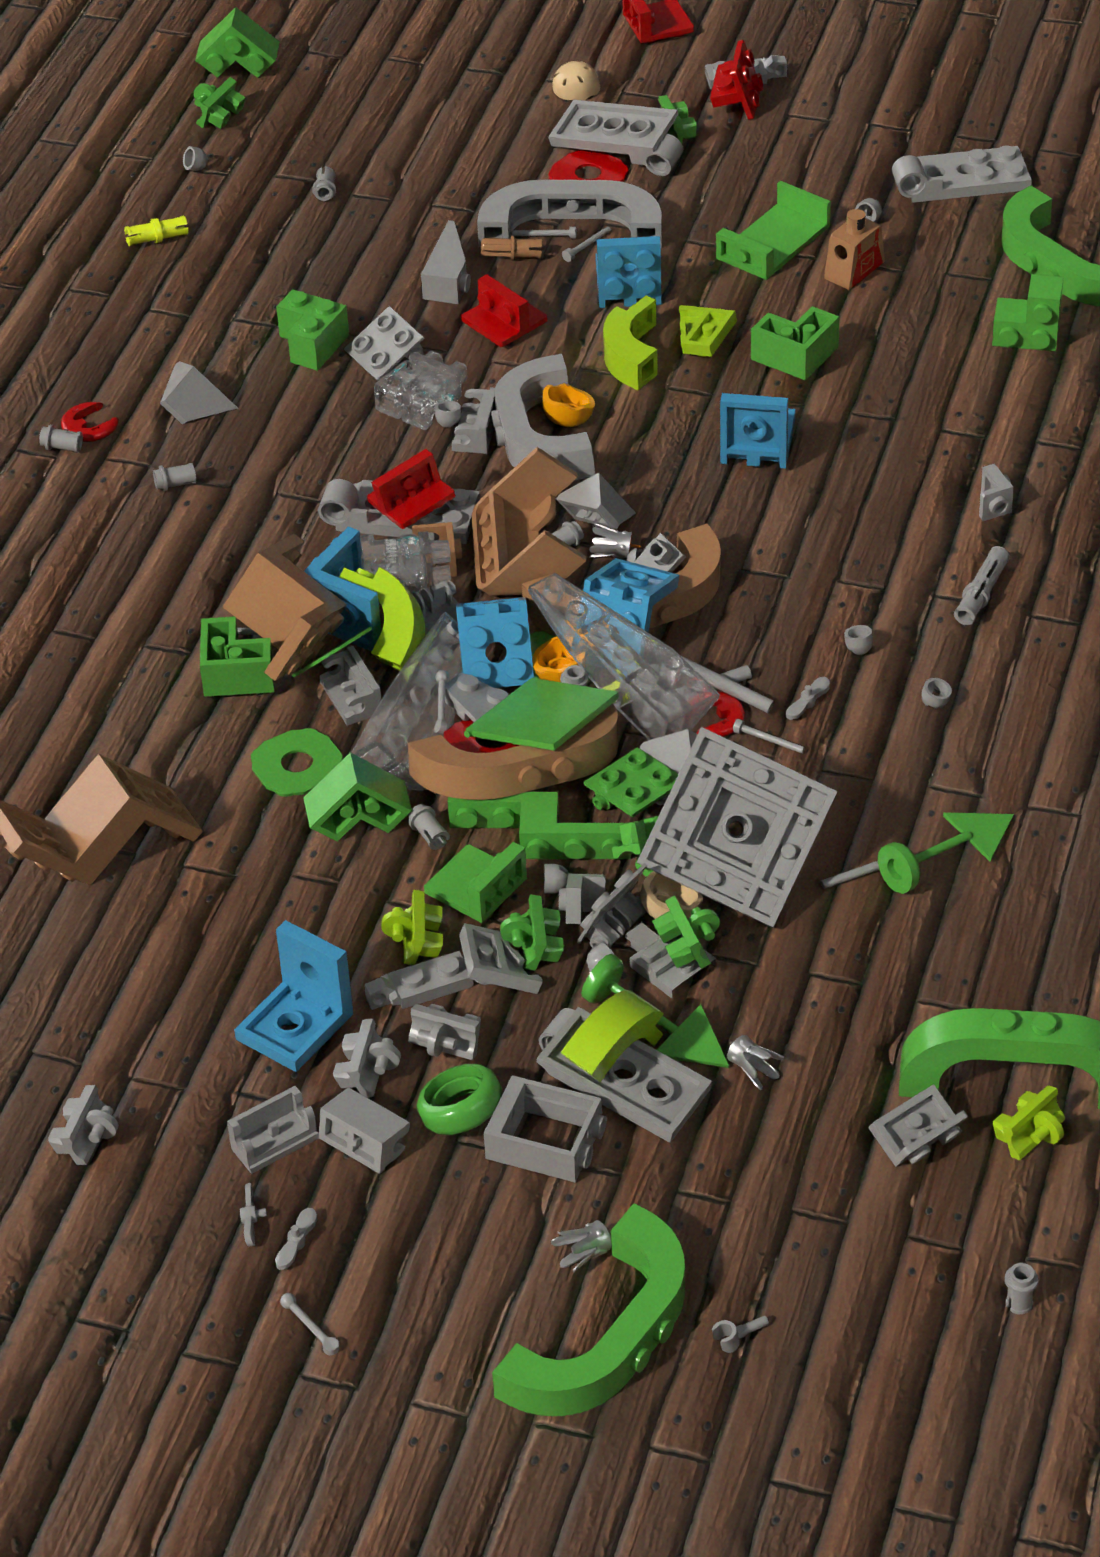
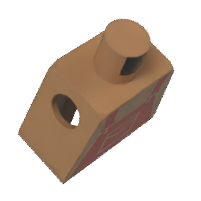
(854, 250)

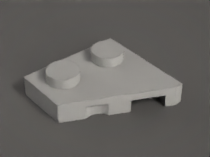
(471, 697)
(494, 961)

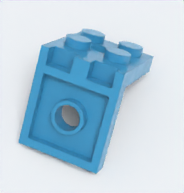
(628, 269)
(755, 428)
(631, 589)
(360, 601)
(496, 622)
(312, 996)

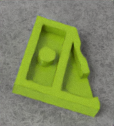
(704, 329)

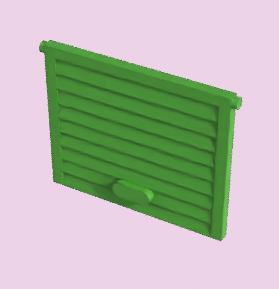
(542, 714)

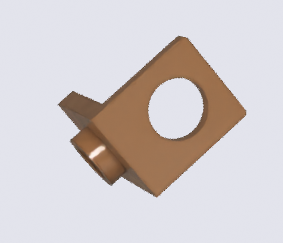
(445, 532)

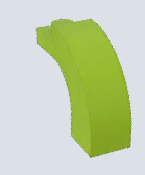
(624, 354)
(403, 617)
(611, 1031)

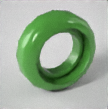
(466, 1113)

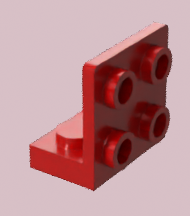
(656, 19)

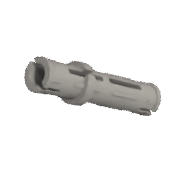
(969, 607)

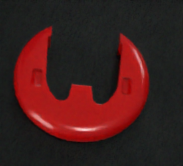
(74, 421)
(728, 708)

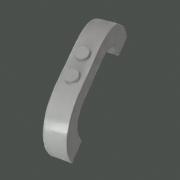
(569, 200)
(518, 393)

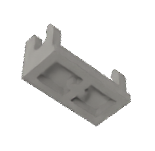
(475, 423)
(350, 686)
(362, 1129)
(272, 1130)

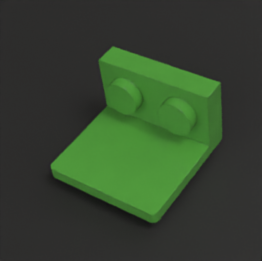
(477, 881)

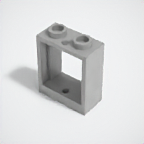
(550, 1102)

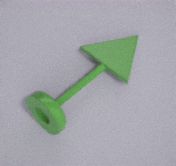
(983, 830)
(689, 1042)

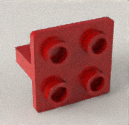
(738, 82)
(502, 313)
(410, 490)

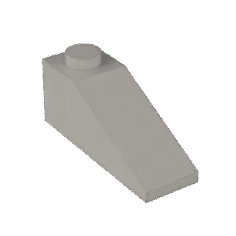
(445, 271)

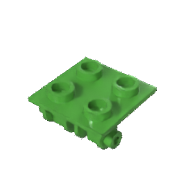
(631, 783)

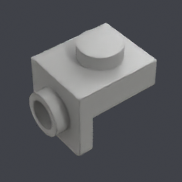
(995, 494)
(580, 895)

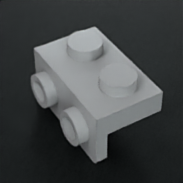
(916, 1125)

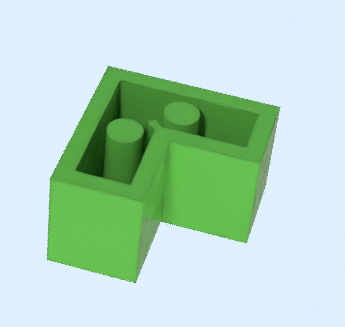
(237, 40)
(1032, 321)
(312, 327)
(795, 346)
(232, 664)
(355, 793)

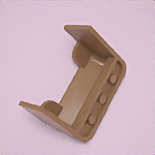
(509, 523)

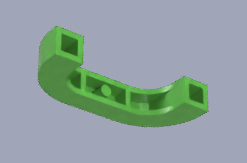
(1040, 255)
(998, 1037)
(587, 1381)

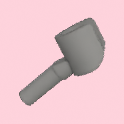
(727, 1328)

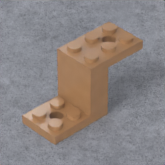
(285, 606)
(94, 820)

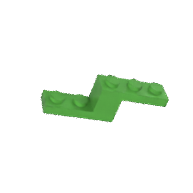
(538, 825)

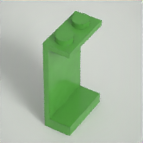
(777, 234)

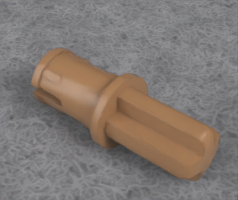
(510, 247)

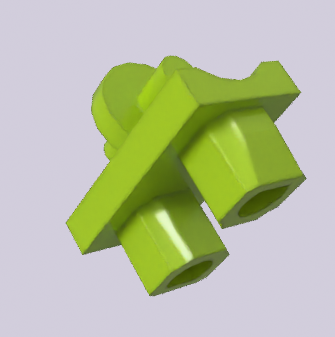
(411, 927)
(1035, 1121)

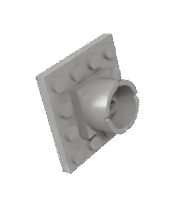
(777, 817)

